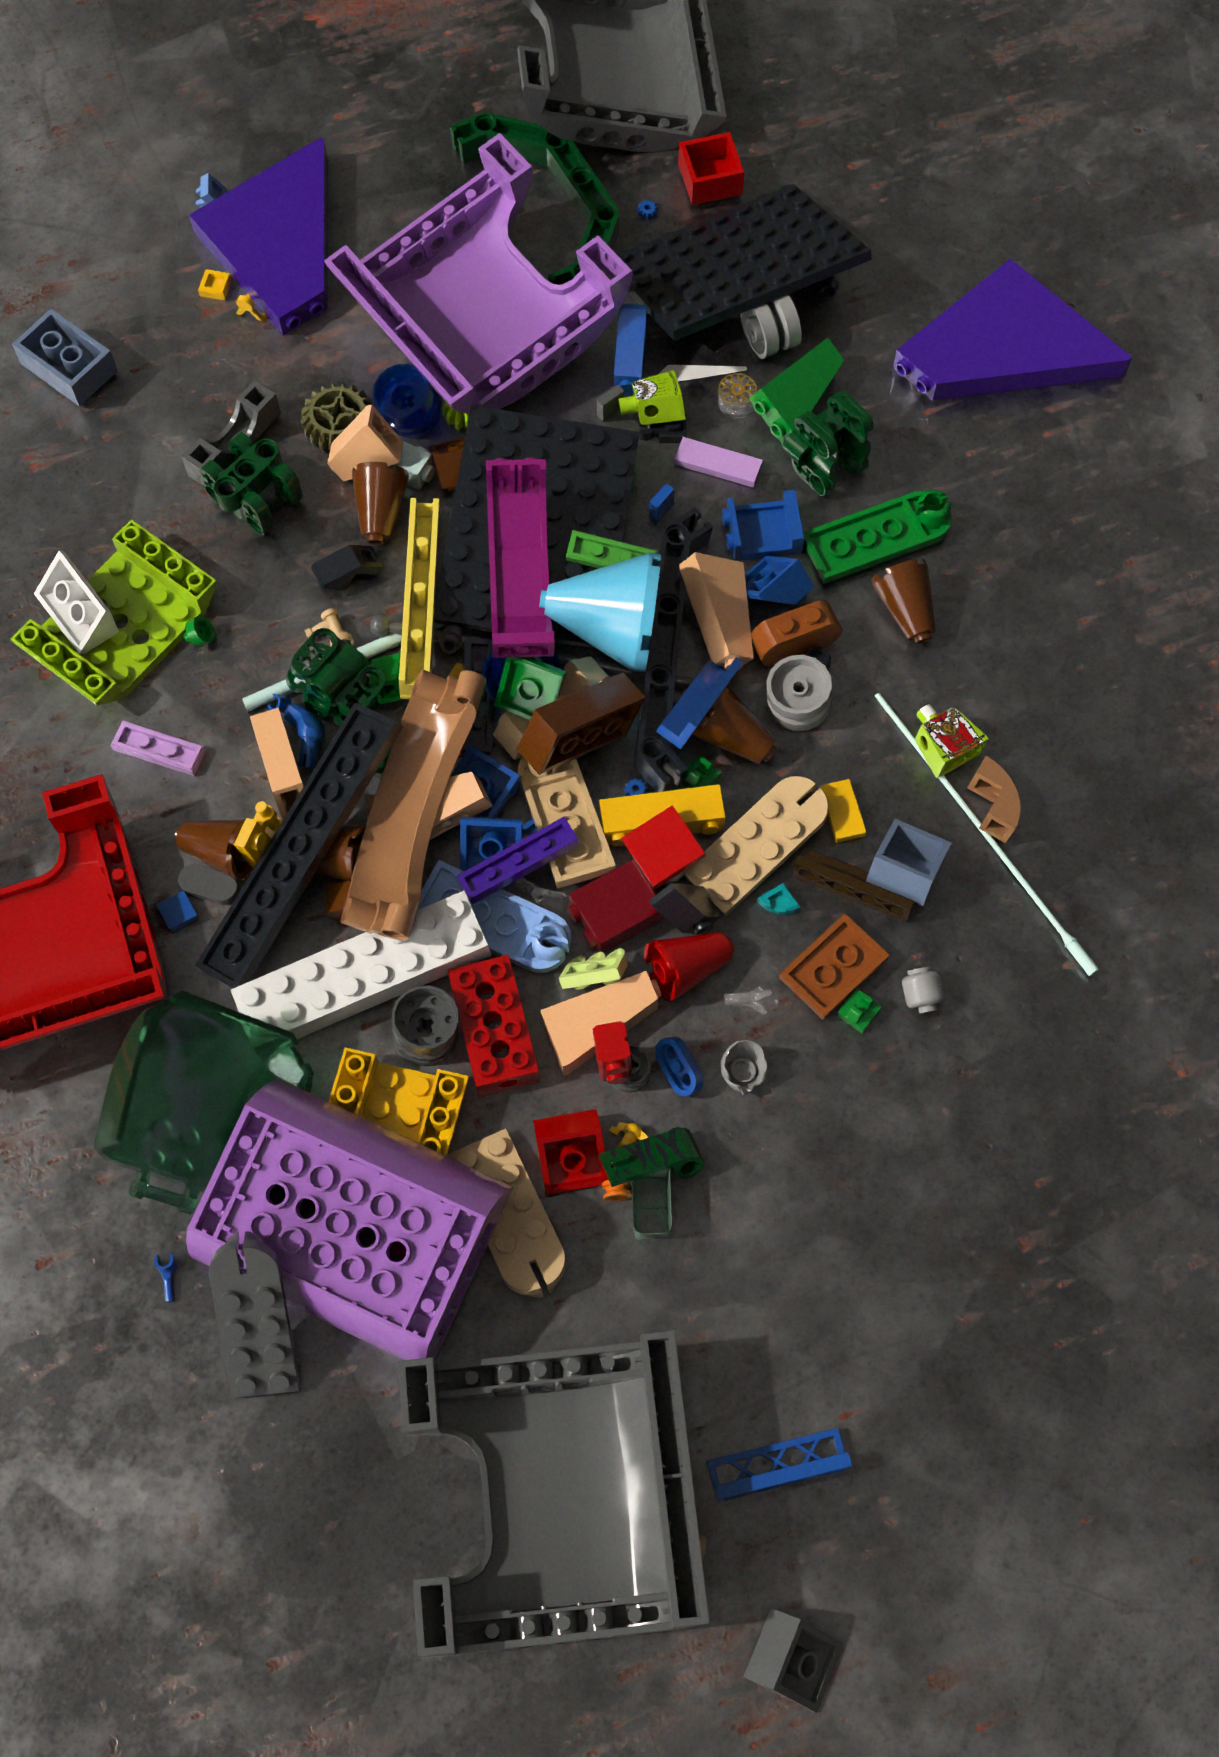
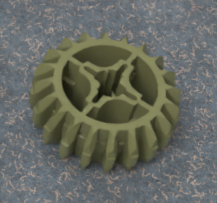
(334, 411)

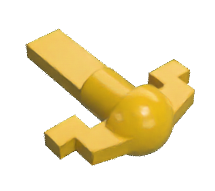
(632, 1132)

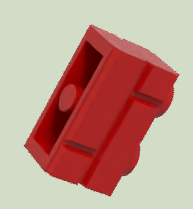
(612, 1052)

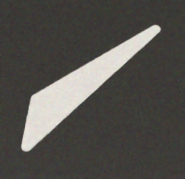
(690, 372)

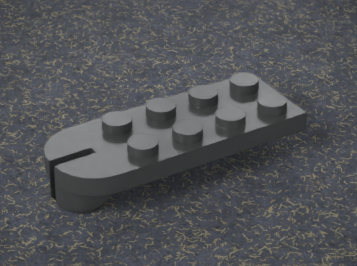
(253, 1318)

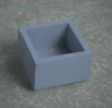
(908, 862)

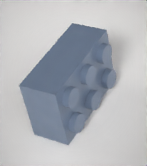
(65, 357)

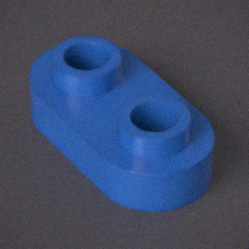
(679, 1067)

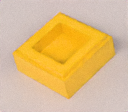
(215, 284)

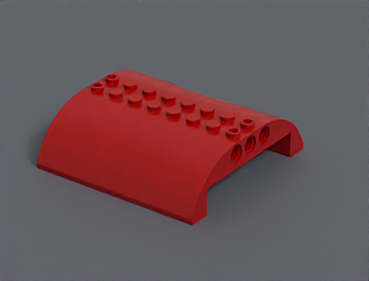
(81, 933)

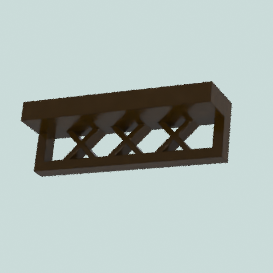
(849, 884)

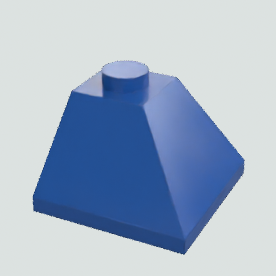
(778, 581)

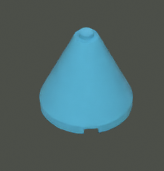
(610, 608)

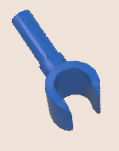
(167, 1272)

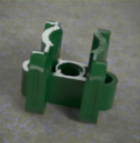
(830, 438)
(240, 493)
(332, 678)

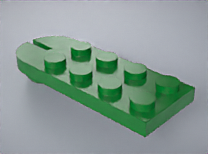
(878, 534)

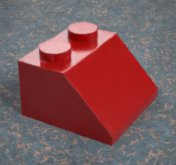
(570, 1151)

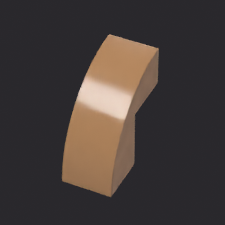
(996, 786)

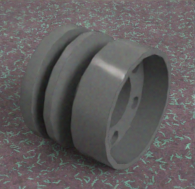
(428, 1009)

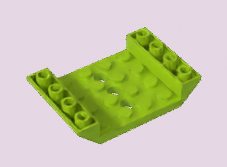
(149, 589)

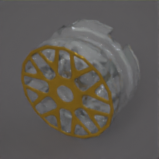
(736, 386)

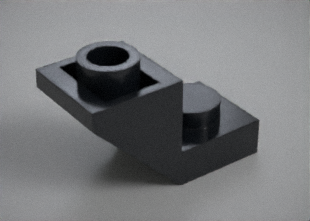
(341, 566)

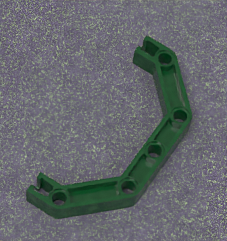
(564, 162)

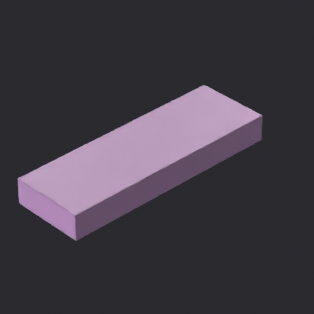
(718, 462)
(158, 748)

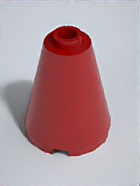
(686, 961)

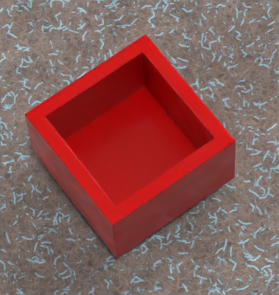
(711, 168)

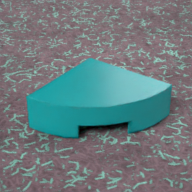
(779, 901)

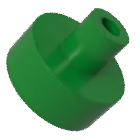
(199, 631)

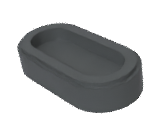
(208, 884)

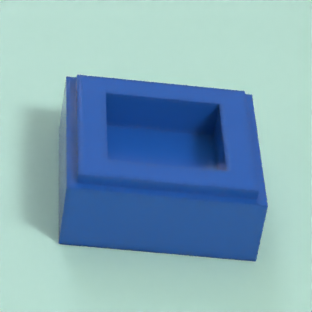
(661, 503)
(177, 911)

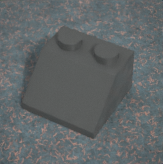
(793, 1659)

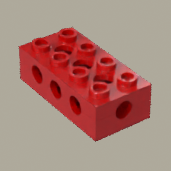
(505, 1008)

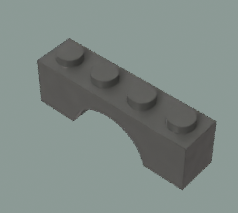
(252, 415)

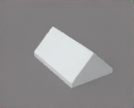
(75, 605)

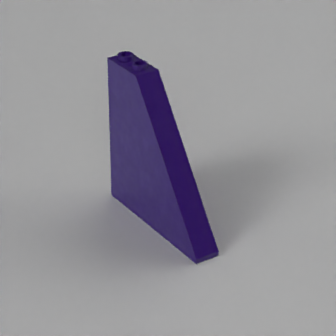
(275, 236)
(1007, 338)

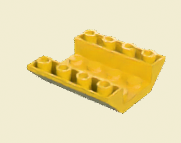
(400, 1098)

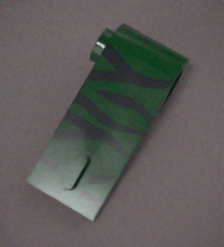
(654, 1154)

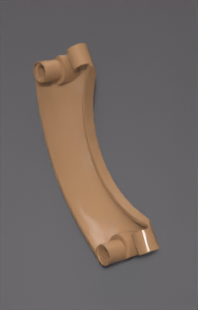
(406, 802)

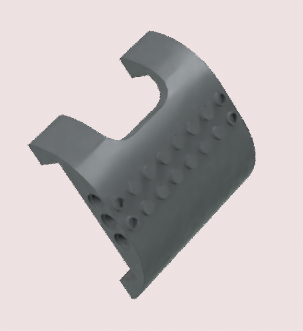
(624, 73)
(578, 1496)

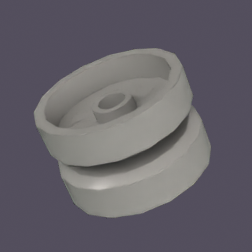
(772, 327)
(799, 692)

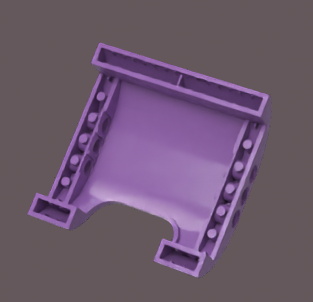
(471, 302)

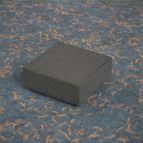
(608, 403)

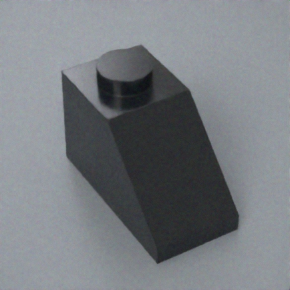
(686, 908)

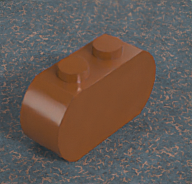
(796, 632)

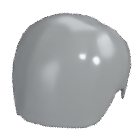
(744, 1066)

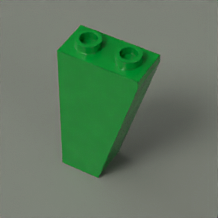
(797, 389)

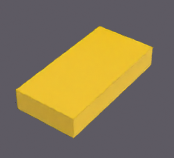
(843, 811)

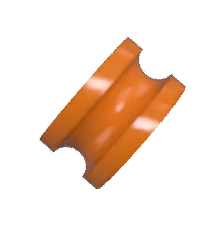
(617, 1192)

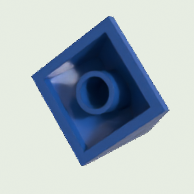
(486, 837)

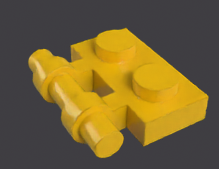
(257, 833)

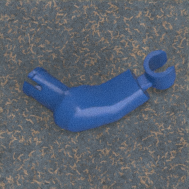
(308, 728)

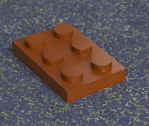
(834, 966)

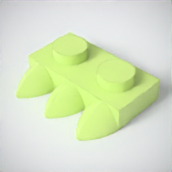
(596, 969)

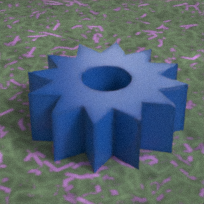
(652, 209)
(635, 784)

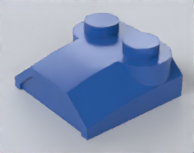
(496, 778)

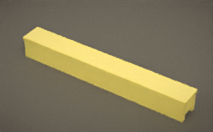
(419, 593)

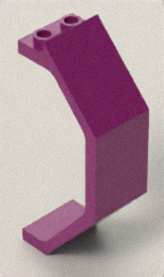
(518, 557)

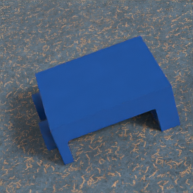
(764, 528)

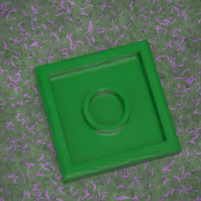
(528, 685)

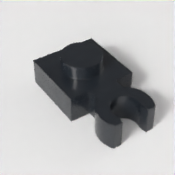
(667, 432)

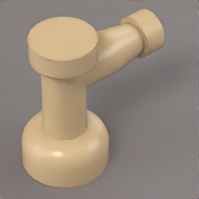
(330, 621)

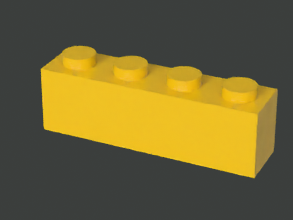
(697, 806)

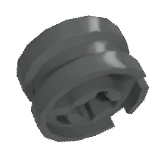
(640, 1073)

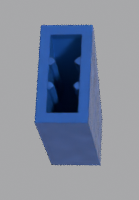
(630, 345)

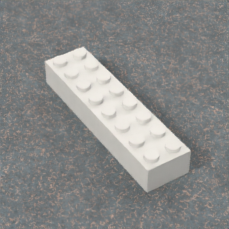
(365, 970)

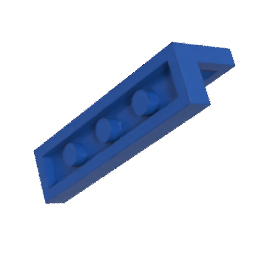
(696, 702)
(782, 1477)

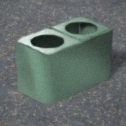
(656, 1208)

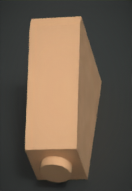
(364, 440)

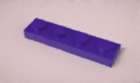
(518, 860)

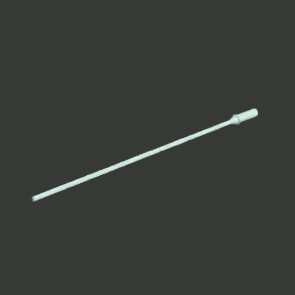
(1070, 942)

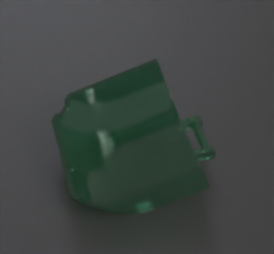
(183, 1090)

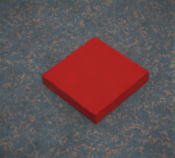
(663, 847)

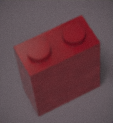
(614, 907)

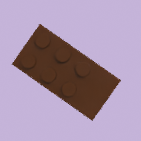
(580, 722)

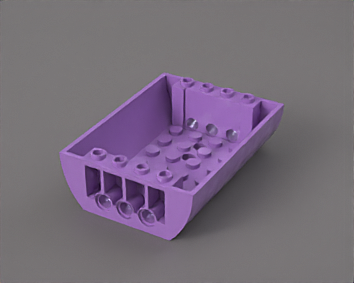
(357, 1180)

